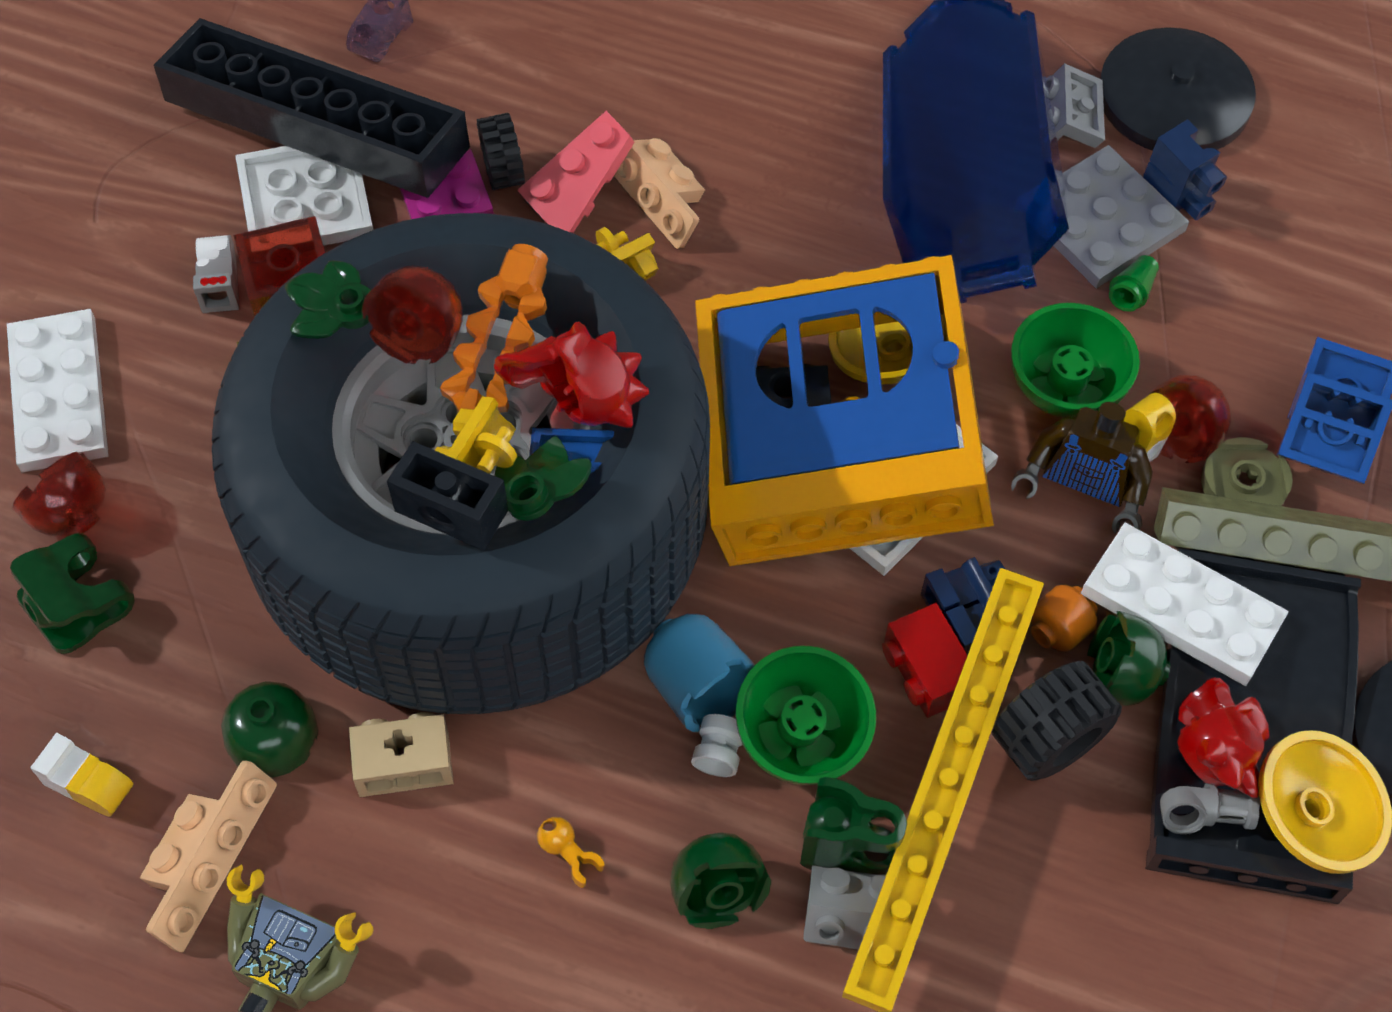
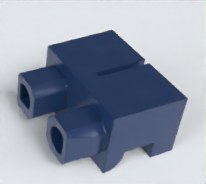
(1185, 171)
(962, 595)

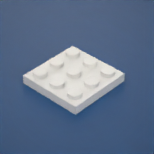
(293, 185)

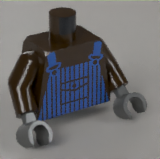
(1094, 456)

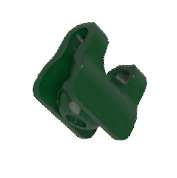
(57, 604)
(841, 829)

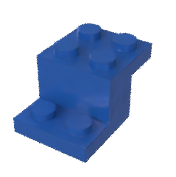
(1339, 411)

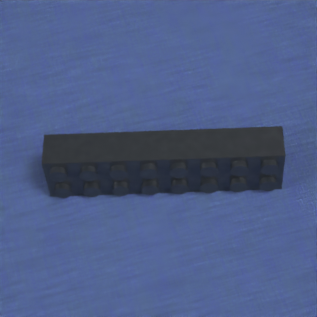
(314, 107)

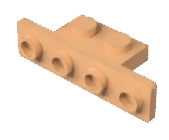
(661, 188)
(201, 851)

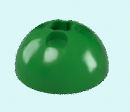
(1073, 358)
(811, 692)

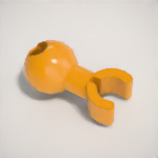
(562, 842)

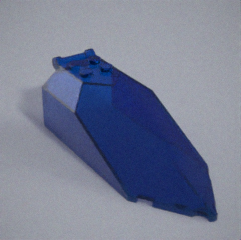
(972, 145)

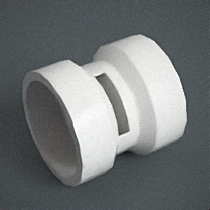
(718, 746)

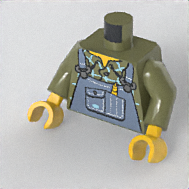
(284, 950)

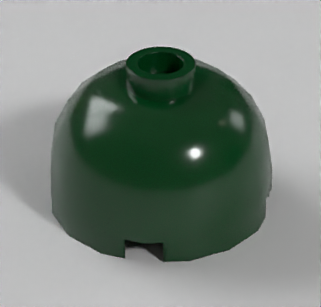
(1129, 657)
(269, 727)
(718, 878)

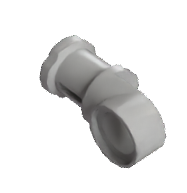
(1211, 806)

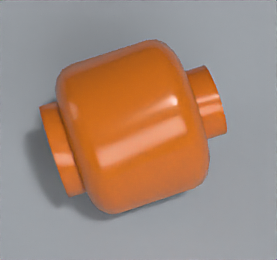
(1063, 618)

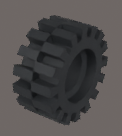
(500, 151)

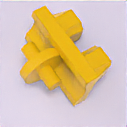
(635, 254)
(482, 437)

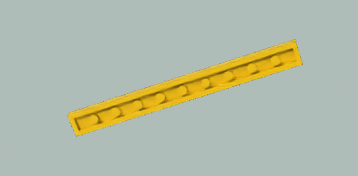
(942, 794)

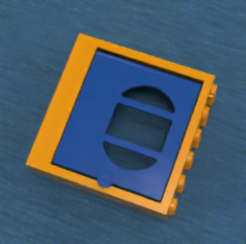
(846, 468)

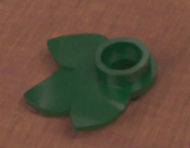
(326, 299)
(542, 479)

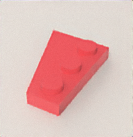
(572, 179)

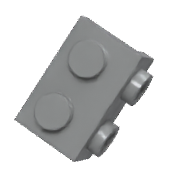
(840, 906)

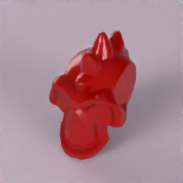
(581, 373)
(1223, 738)

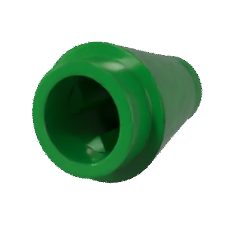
(1133, 285)

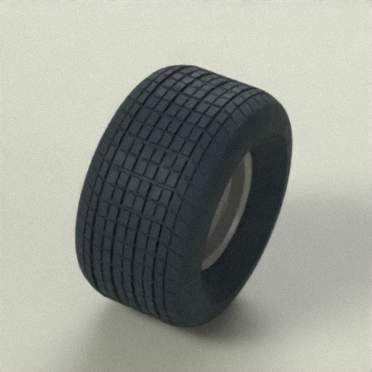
(407, 606)

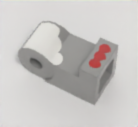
(216, 273)

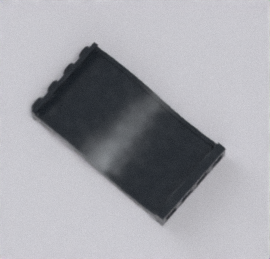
(1302, 686)

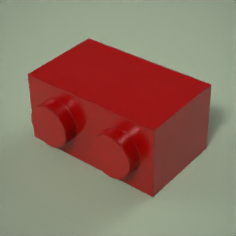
(927, 657)

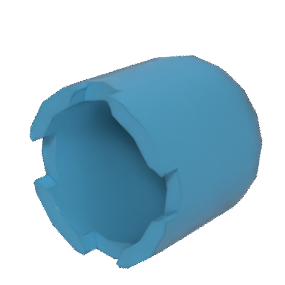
(696, 668)

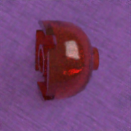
(414, 314)
(1200, 420)
(64, 497)

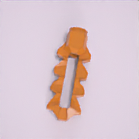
(520, 287)

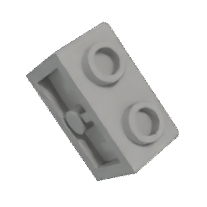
(1077, 105)

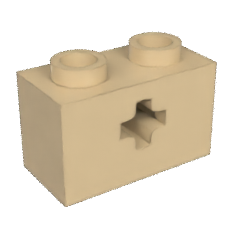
(425, 757)

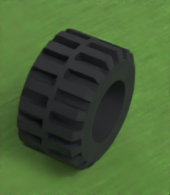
(1056, 720)

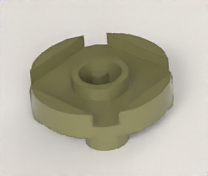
(1250, 456)

